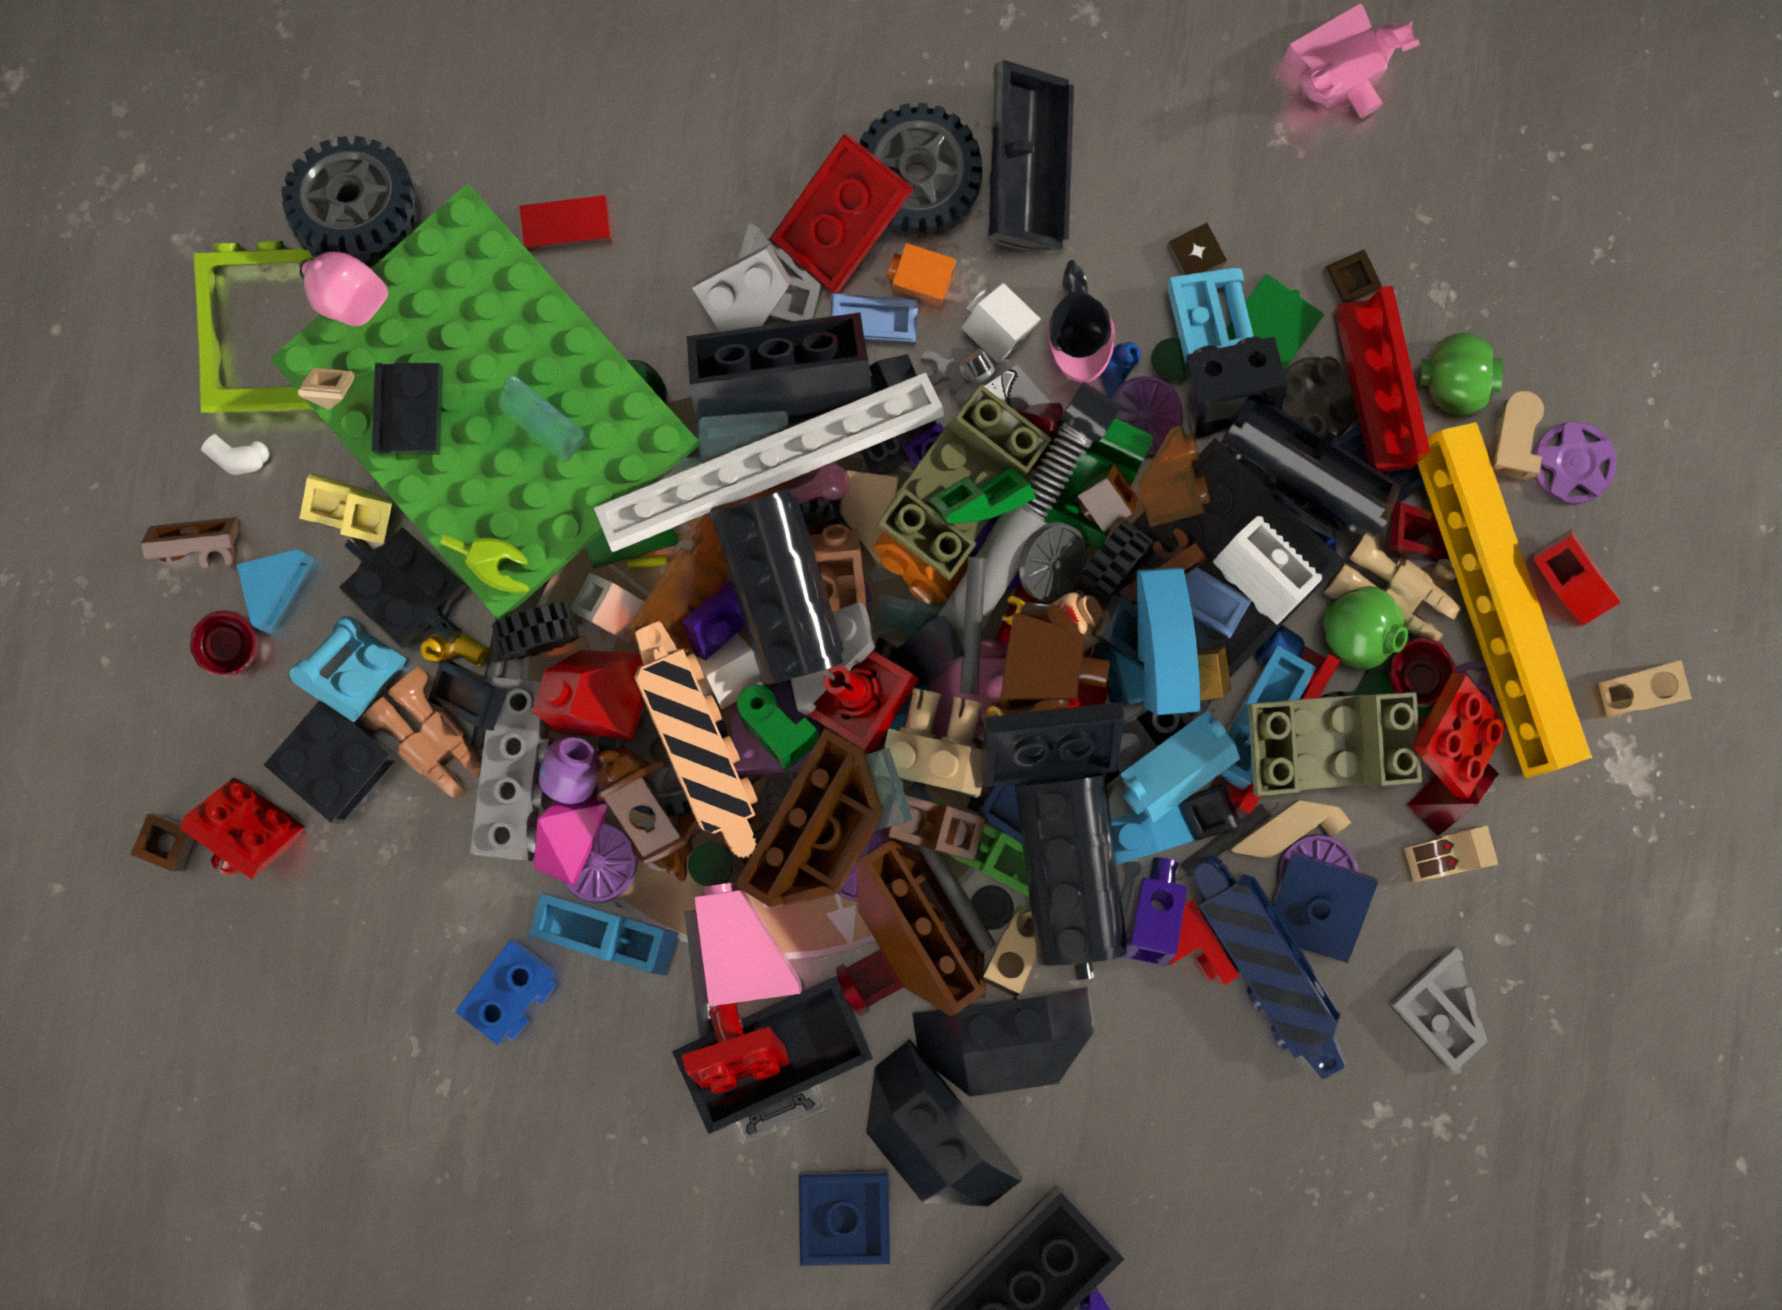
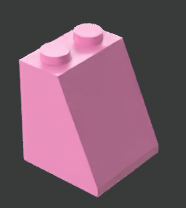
(739, 950)

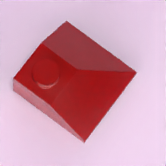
(591, 695)

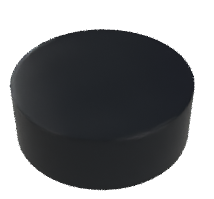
(993, 906)

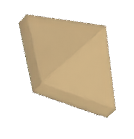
(326, 386)

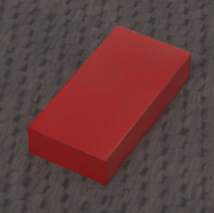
(565, 223)

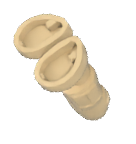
(1405, 581)

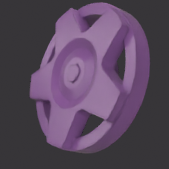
(1576, 462)

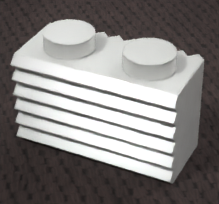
(1267, 570)

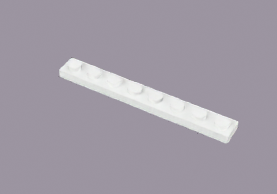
(769, 462)

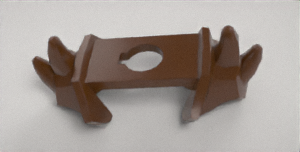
(624, 786)

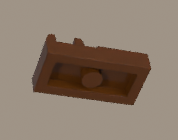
(176, 540)
(1184, 557)

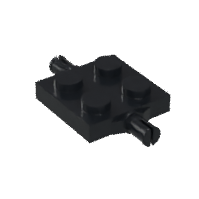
(403, 588)

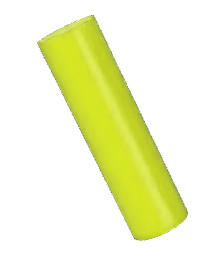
(647, 562)

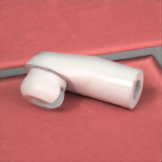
(238, 459)

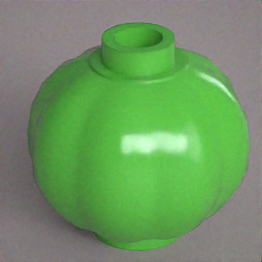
(1462, 373)
(1365, 627)

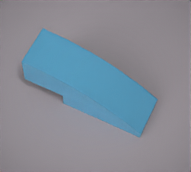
(1167, 642)
(1280, 679)
(603, 934)

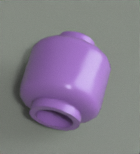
(569, 770)

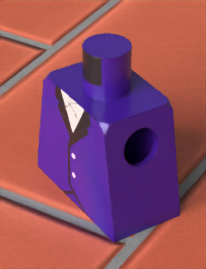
(1155, 933)

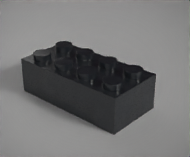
(780, 367)
(1041, 1265)

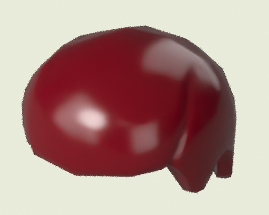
(224, 643)
(1421, 668)

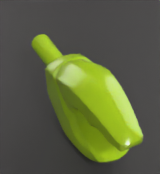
(485, 558)

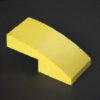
(347, 507)

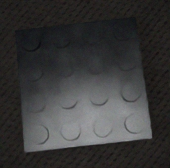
(1236, 501)

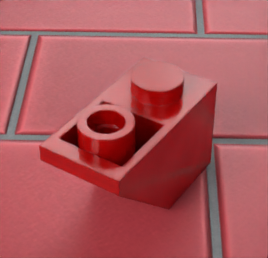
(1576, 577)

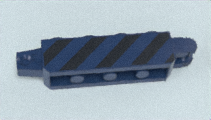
(1271, 965)

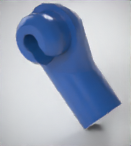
(1119, 366)

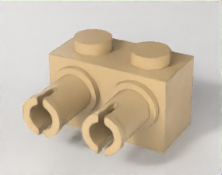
(943, 763)

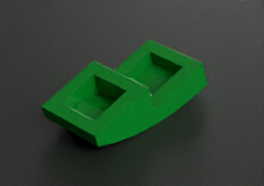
(969, 503)

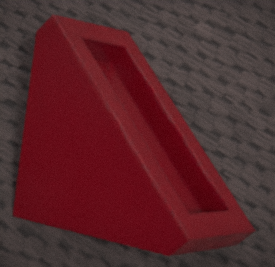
(1414, 535)
(1440, 808)

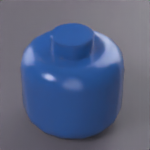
(1284, 638)

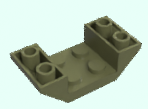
(976, 443)
(1334, 742)

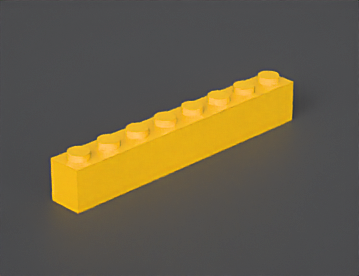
(1502, 602)

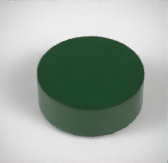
(1168, 361)
(710, 864)

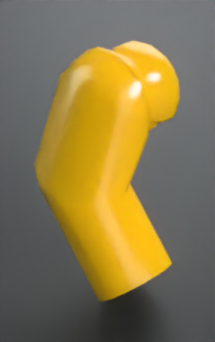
(437, 648)

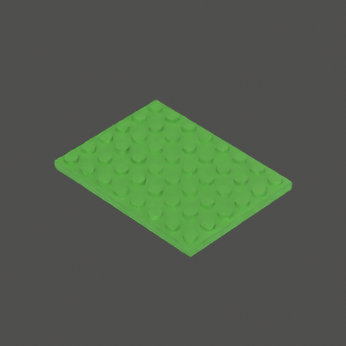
(488, 311)

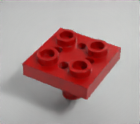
(856, 692)
(1455, 743)
(241, 829)
(735, 1054)

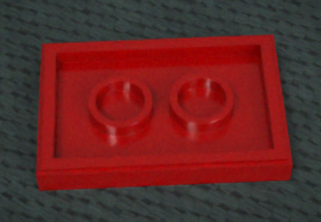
(841, 213)

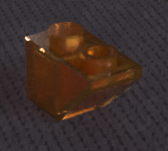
(1170, 482)

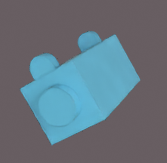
(1179, 767)

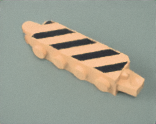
(693, 740)

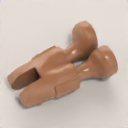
(436, 742)

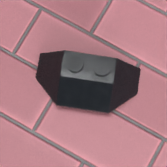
(1007, 1040)
(933, 1135)

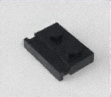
(407, 408)

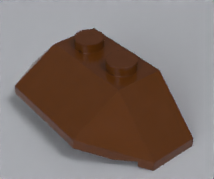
(816, 828)
(918, 928)

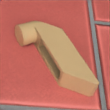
(1289, 827)

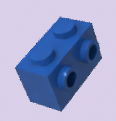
(507, 992)

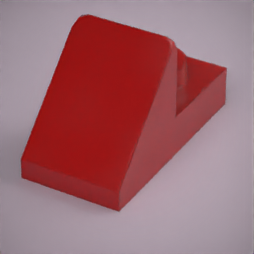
(1197, 934)

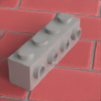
(510, 777)

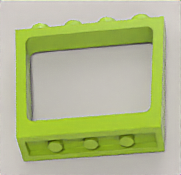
(213, 392)

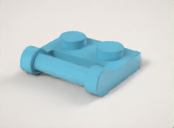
(1199, 310)
(358, 678)

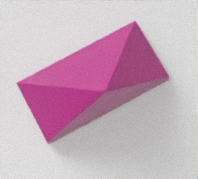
(567, 836)

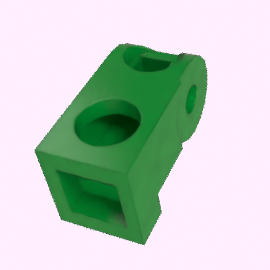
(773, 729)

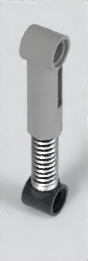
(1084, 421)

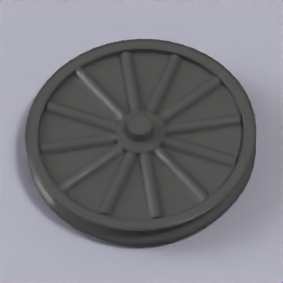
(1052, 561)

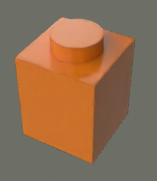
(921, 275)

